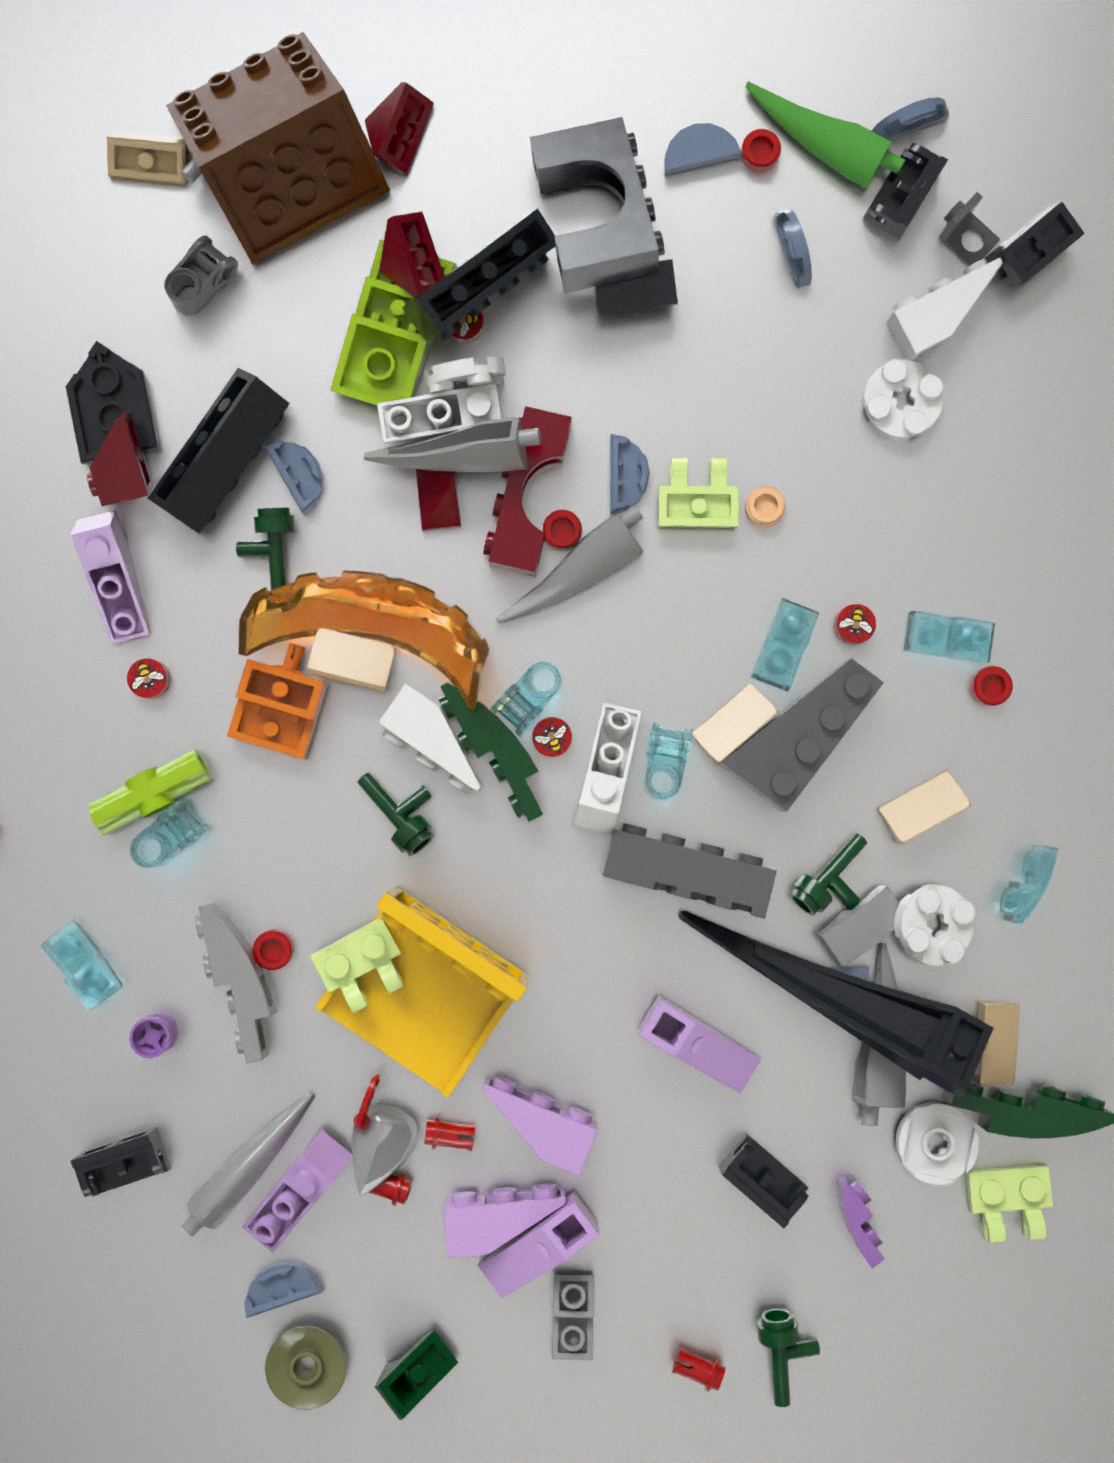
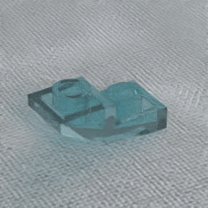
(949, 636)
(785, 644)
(1021, 898)
(83, 964)

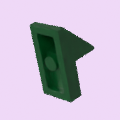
(415, 1374)

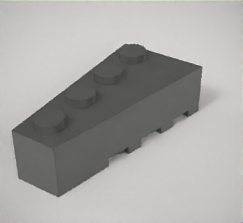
(799, 740)
(688, 871)

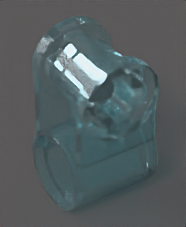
(527, 698)
(666, 758)
(170, 834)

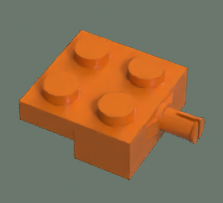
(278, 705)

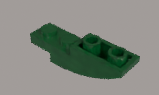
(485, 734)
(1040, 1116)

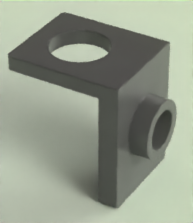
(960, 220)

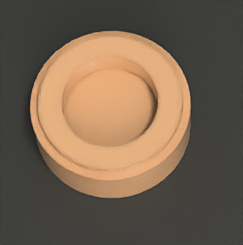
(765, 507)

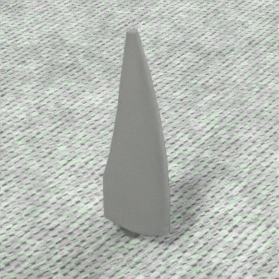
(477, 448)
(590, 561)
(876, 1078)
(242, 1170)

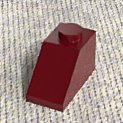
(120, 465)

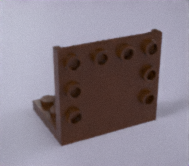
(279, 146)

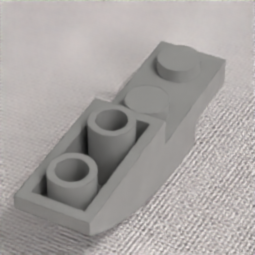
(233, 963)

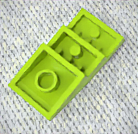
(382, 346)

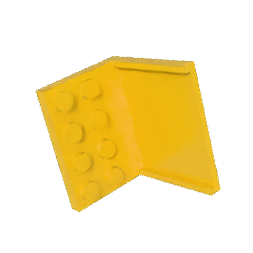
(448, 999)

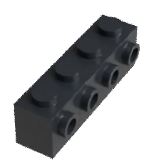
(480, 276)
(219, 450)

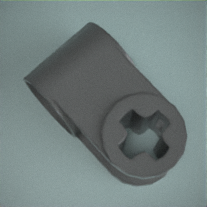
(203, 269)

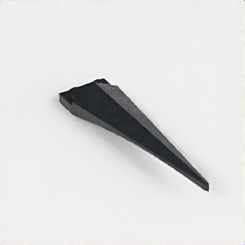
(909, 1030)

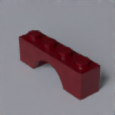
(517, 542)

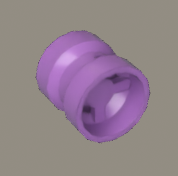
(146, 1039)

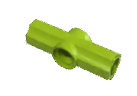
(149, 792)

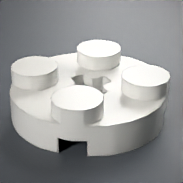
(464, 373)
(923, 389)
(956, 927)
(949, 1162)

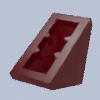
(398, 125)
(410, 254)
(438, 500)

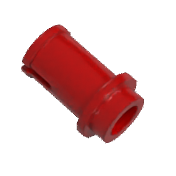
(445, 1134)
(394, 1189)
(701, 1369)

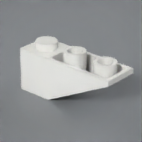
(931, 320)
(437, 413)
(425, 727)
(607, 769)

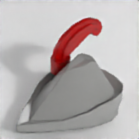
(380, 1140)

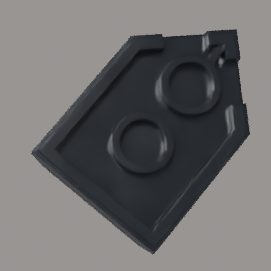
(100, 394)

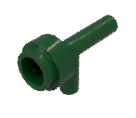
(273, 522)
(411, 833)
(811, 892)
(780, 1333)

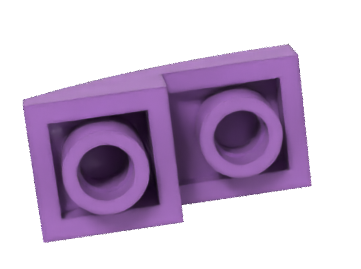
(853, 1207)

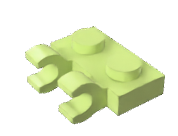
(698, 505)
(356, 955)
(1010, 1189)

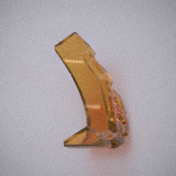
(373, 609)

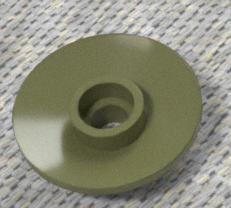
(302, 1386)

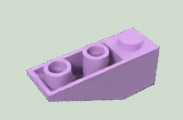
(111, 575)
(698, 1044)
(551, 1132)
(297, 1190)
(487, 1222)
(541, 1247)

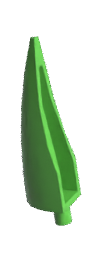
(838, 143)

